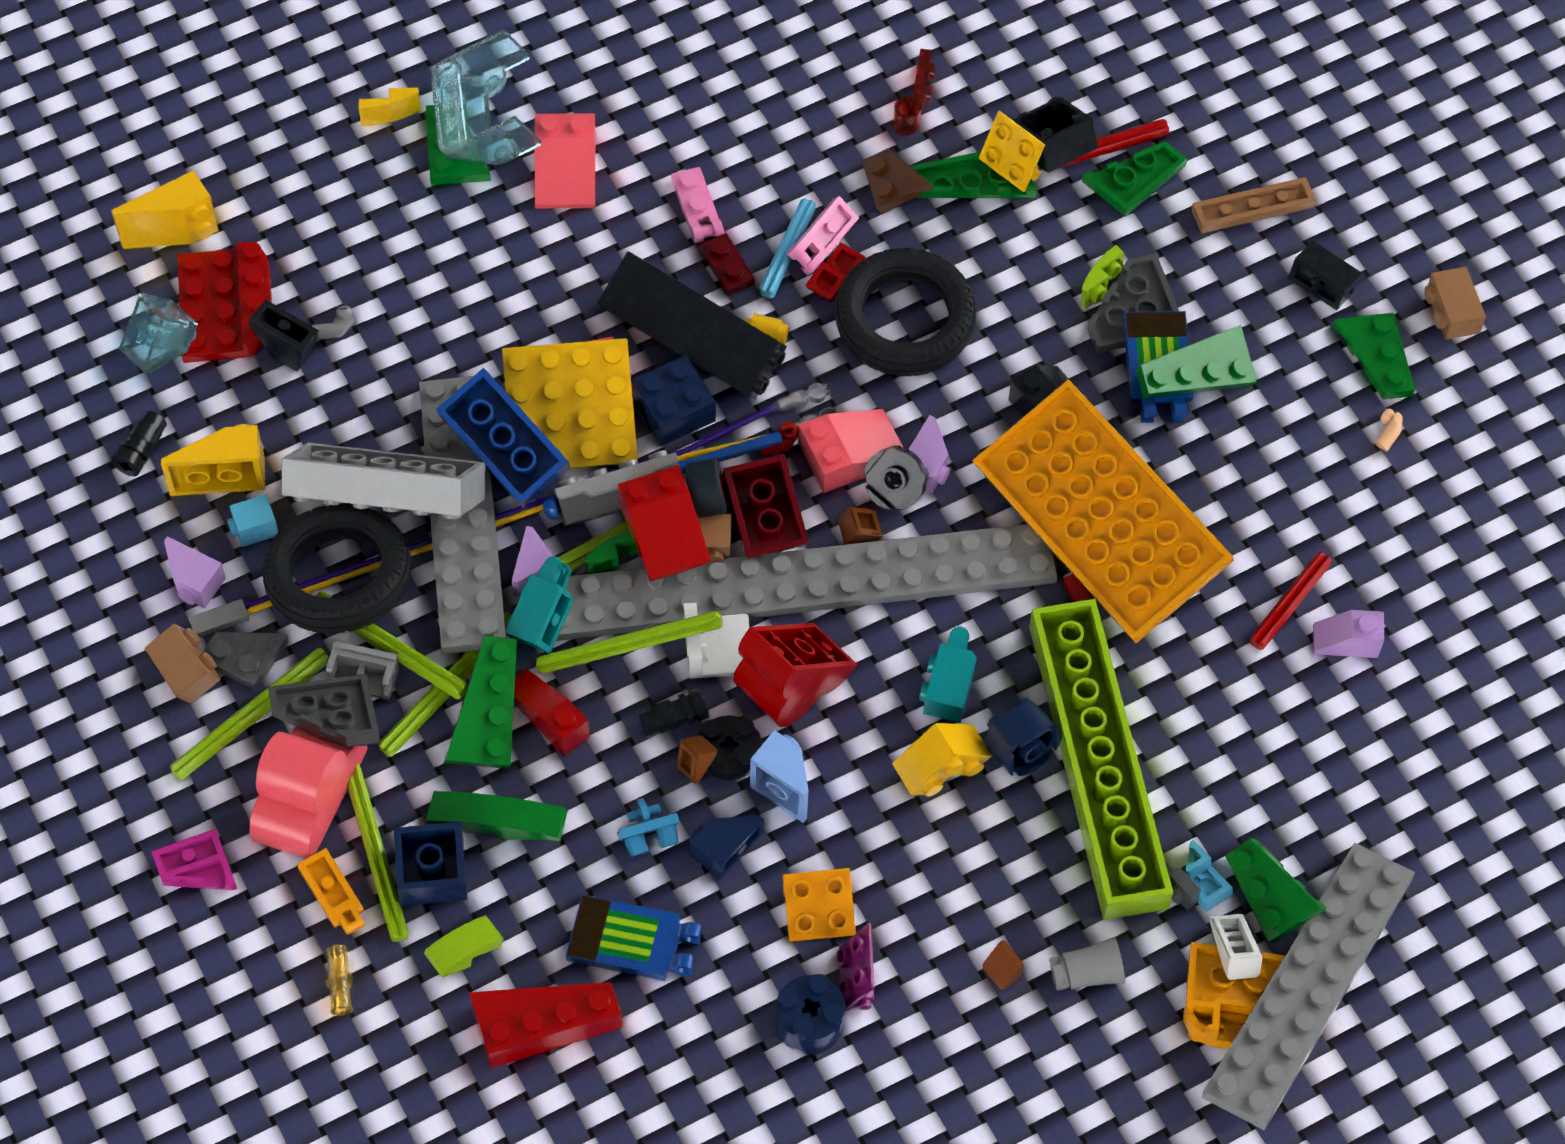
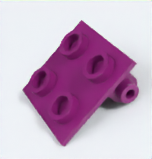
(857, 970)

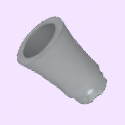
(1088, 966)

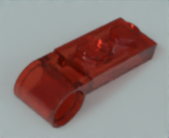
(909, 109)

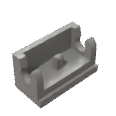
(353, 660)

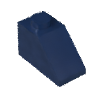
(724, 842)

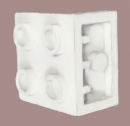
(715, 651)

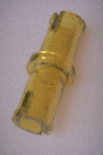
(339, 980)

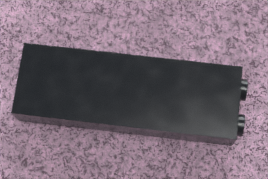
(692, 325)

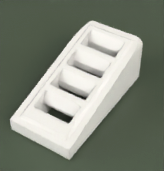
(1236, 948)

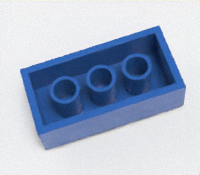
(503, 438)

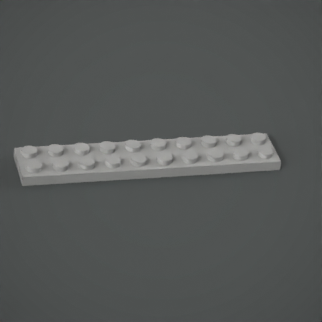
(462, 547)
(1308, 987)

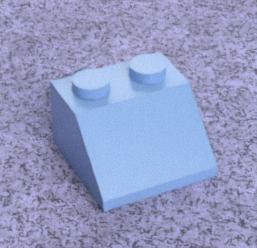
(780, 774)

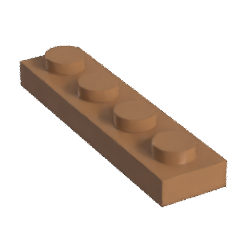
(1253, 205)

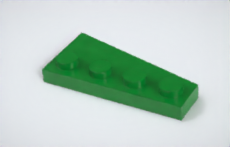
(486, 714)

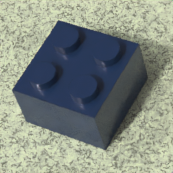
(673, 400)
(430, 863)

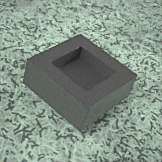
(1184, 889)

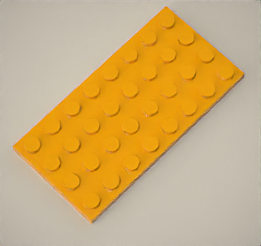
(1103, 511)

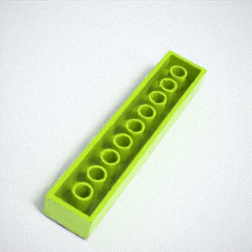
(1100, 760)

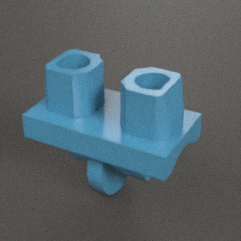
(634, 835)

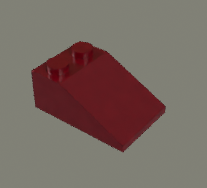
(764, 506)

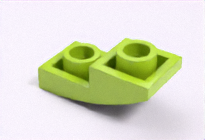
(1097, 280)
(460, 946)

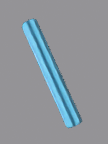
(781, 260)

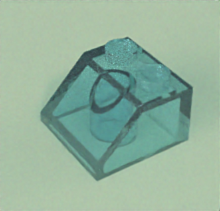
(157, 333)

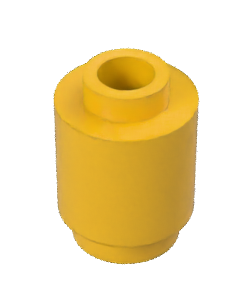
(771, 326)

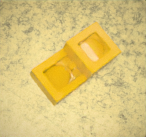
(399, 105)

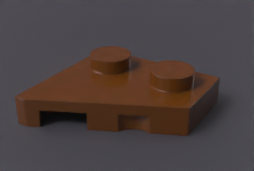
(892, 180)

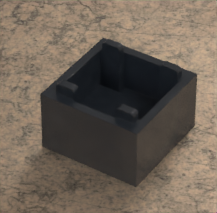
(1063, 130)

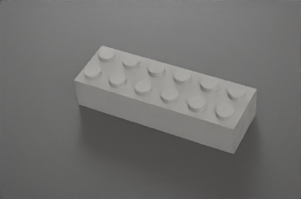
(383, 480)

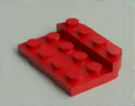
(221, 295)

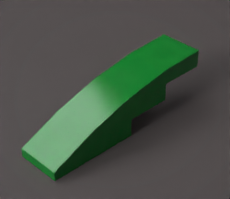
(497, 814)

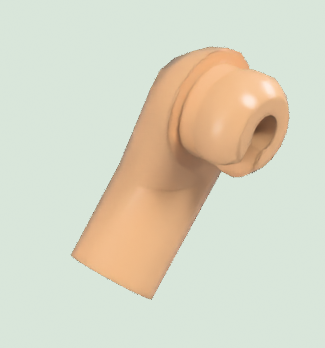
(1391, 431)

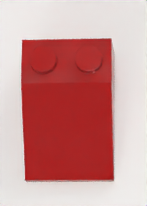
(663, 523)

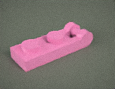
(696, 204)
(823, 235)

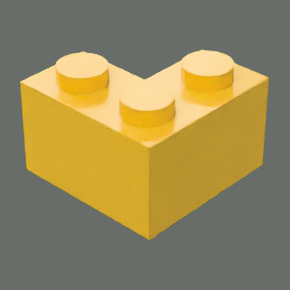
(940, 754)

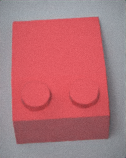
(565, 161)
(843, 443)

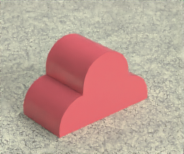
(300, 790)

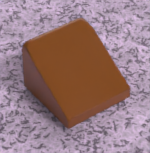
(859, 525)
(695, 757)
(1003, 966)

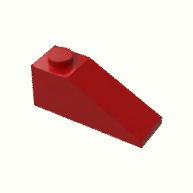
(550, 712)

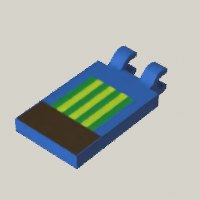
(1147, 338)
(631, 939)

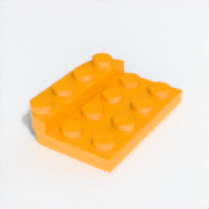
(1216, 1005)

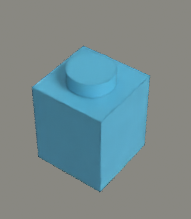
(252, 520)

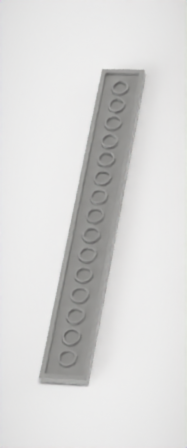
(813, 580)

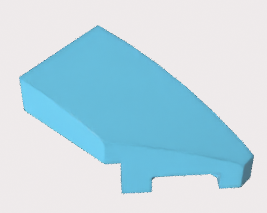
(1212, 885)

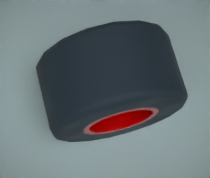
(707, 487)

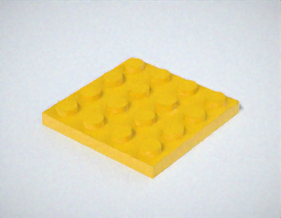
(577, 398)

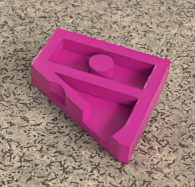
(195, 863)

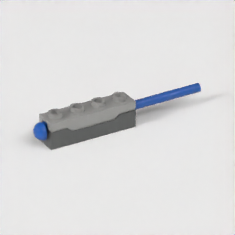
(598, 494)

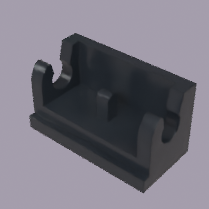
(1324, 275)

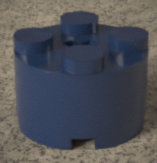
(1022, 737)
(793, 1019)

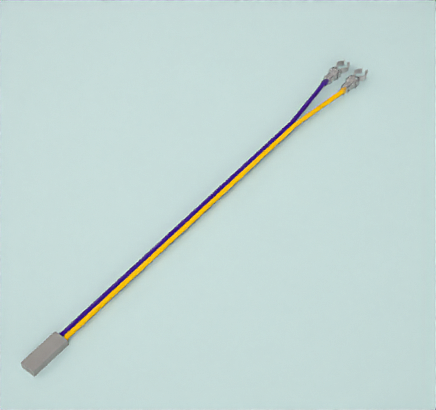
(236, 613)

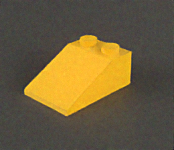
(167, 216)
(217, 463)

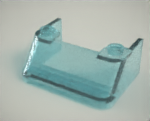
(462, 107)

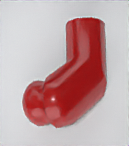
(789, 434)

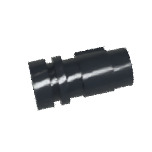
(142, 439)
(670, 715)

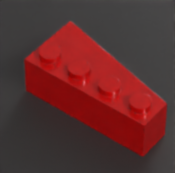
(540, 1019)

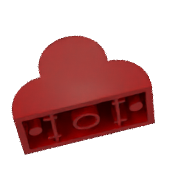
(789, 669)

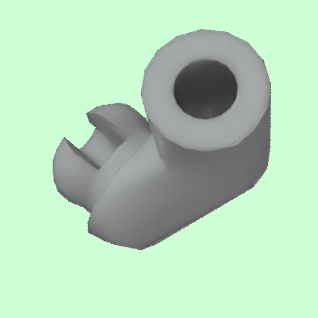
(339, 325)

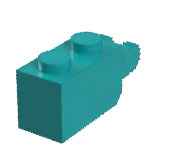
(542, 607)
(950, 678)

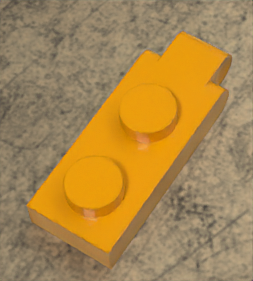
(332, 891)

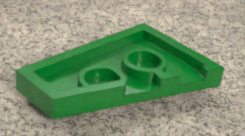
(447, 170)
(1134, 180)
(1380, 351)
(1272, 893)

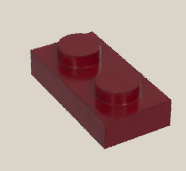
(726, 264)

